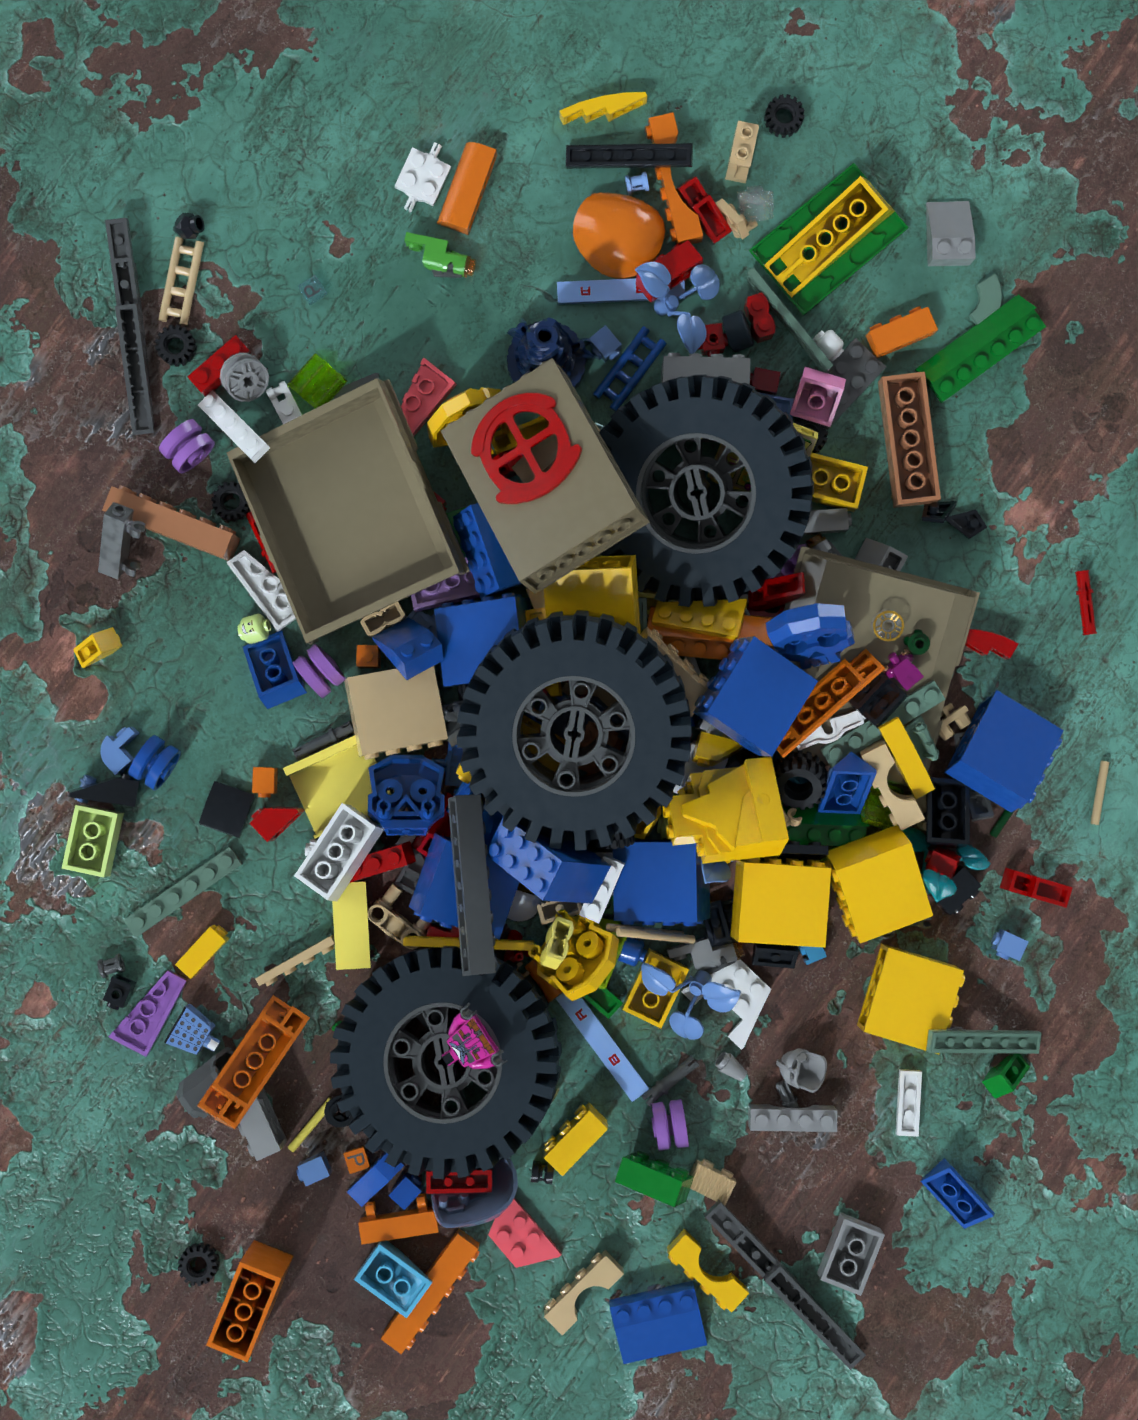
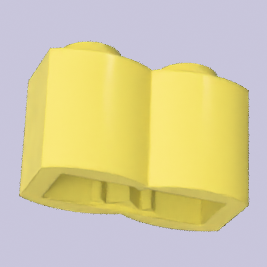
(557, 943)

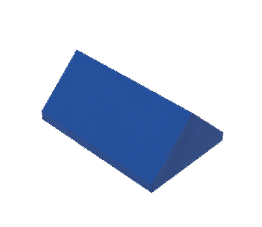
(848, 786)
(956, 1195)

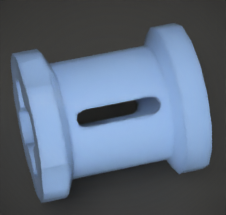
(636, 183)

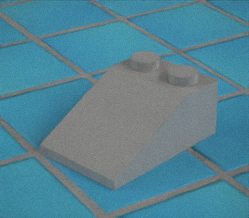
(950, 234)

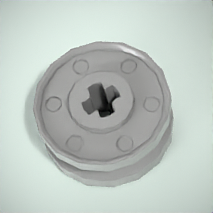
(244, 377)

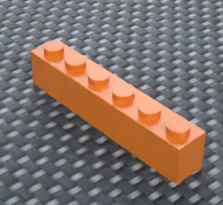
(443, 1272)

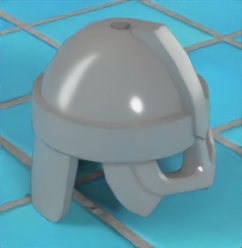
(803, 1069)

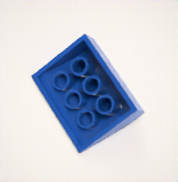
(657, 1322)

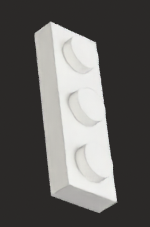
(596, 909)
(908, 1102)

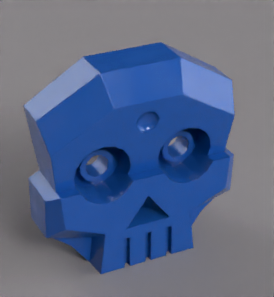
(811, 634)
(406, 777)

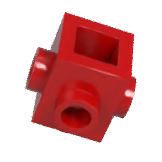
(714, 334)

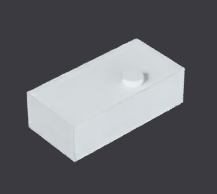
(339, 852)

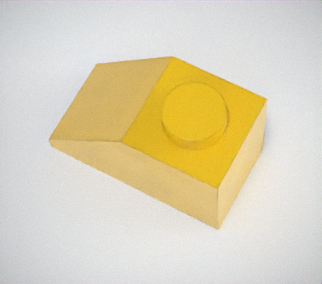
(97, 646)
(713, 749)

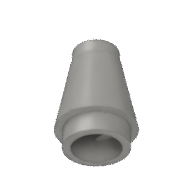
(730, 1066)

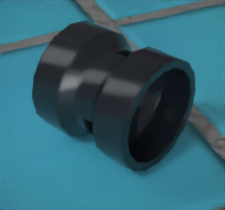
(537, 1171)

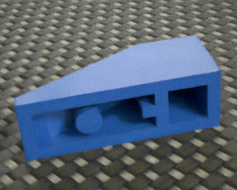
(373, 1180)

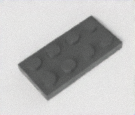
(859, 369)

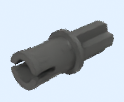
(787, 1095)

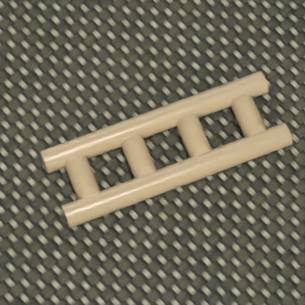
(187, 293)
(650, 933)

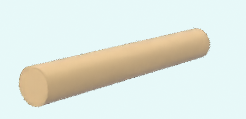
(1099, 794)

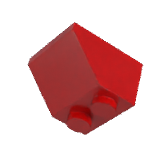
(274, 820)

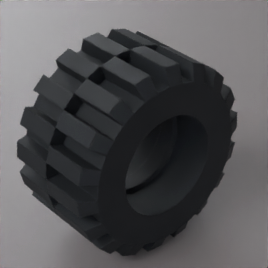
(804, 766)

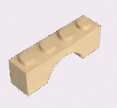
(903, 807)
(602, 1272)

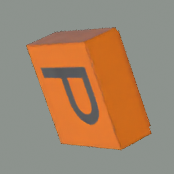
(357, 1159)

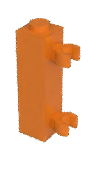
(397, 1224)

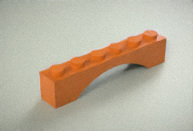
(684, 221)

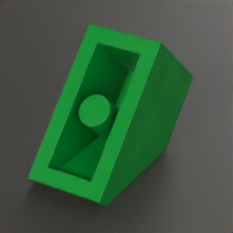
(1006, 1075)

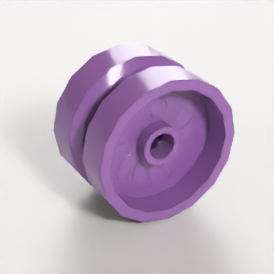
(186, 446)
(317, 672)
(669, 1125)

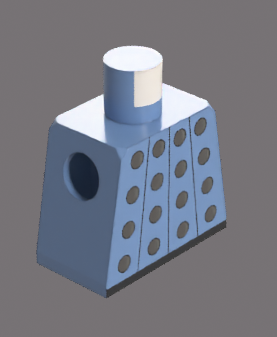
(192, 1032)

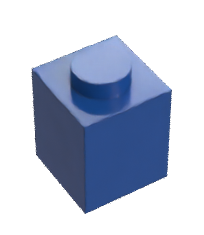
(406, 1190)

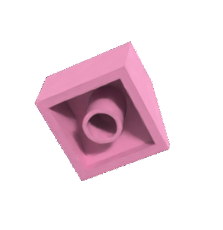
(817, 396)

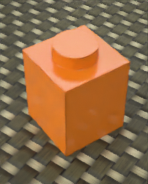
(368, 656)
(264, 781)

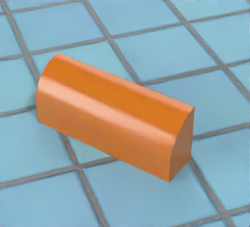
(467, 187)

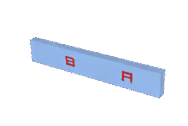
(605, 291)
(604, 1046)

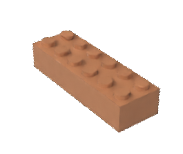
(909, 439)
(176, 525)

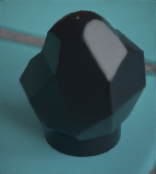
(188, 225)

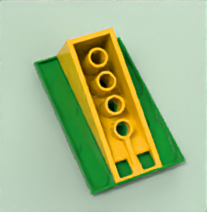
(829, 239)

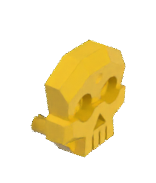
(456, 408)
(589, 958)

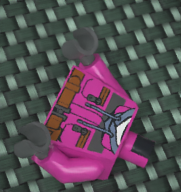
(471, 1043)

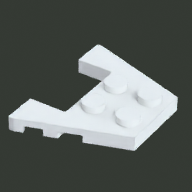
(751, 999)

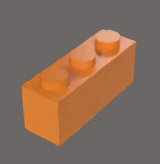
(901, 331)

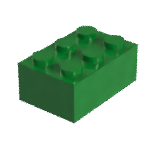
(654, 1178)

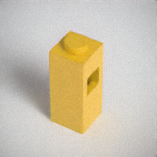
(202, 951)

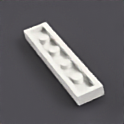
(234, 426)

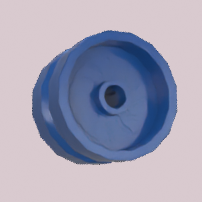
(154, 762)

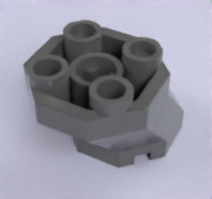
(197, 1083)

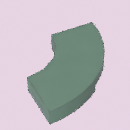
(988, 299)

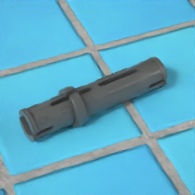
(331, 737)
(670, 1080)

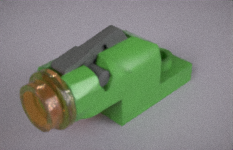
(438, 258)

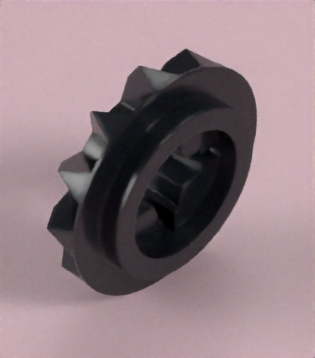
(336, 1119)

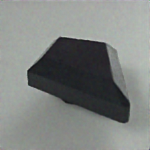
(938, 511)
(967, 523)

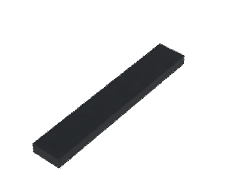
(629, 156)

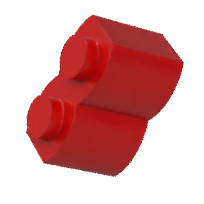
(762, 323)

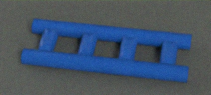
(632, 381)

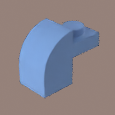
(114, 752)

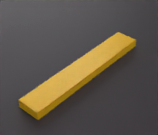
(500, 944)

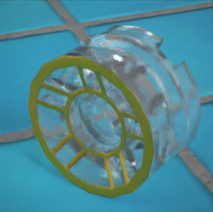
(893, 631)

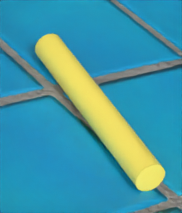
(308, 1127)

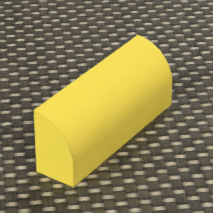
(352, 928)

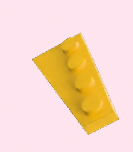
(720, 621)

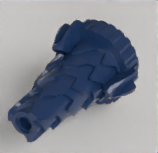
(564, 347)

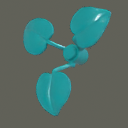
(941, 885)

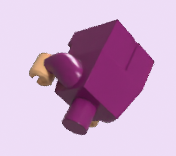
(903, 669)

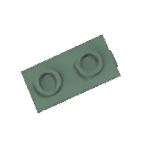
(922, 739)

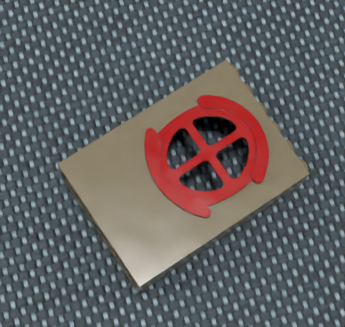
(563, 512)

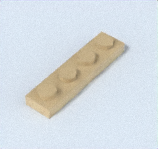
(289, 965)

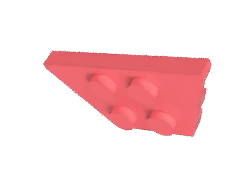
(521, 1237)

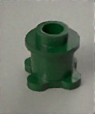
(911, 640)

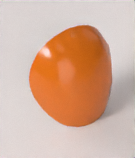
(617, 233)

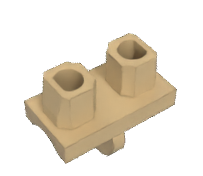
(959, 716)

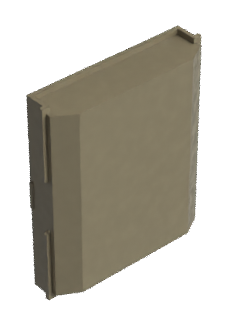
(348, 510)
(925, 604)

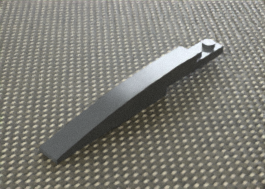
(130, 326)
(784, 1284)

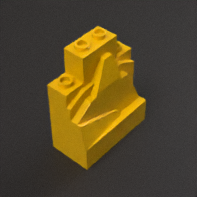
(730, 813)

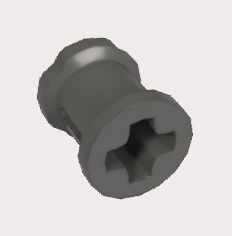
(111, 965)

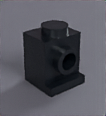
(124, 987)

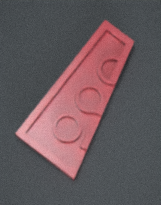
(425, 395)

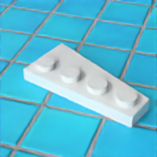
(263, 588)

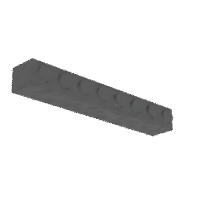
(471, 885)

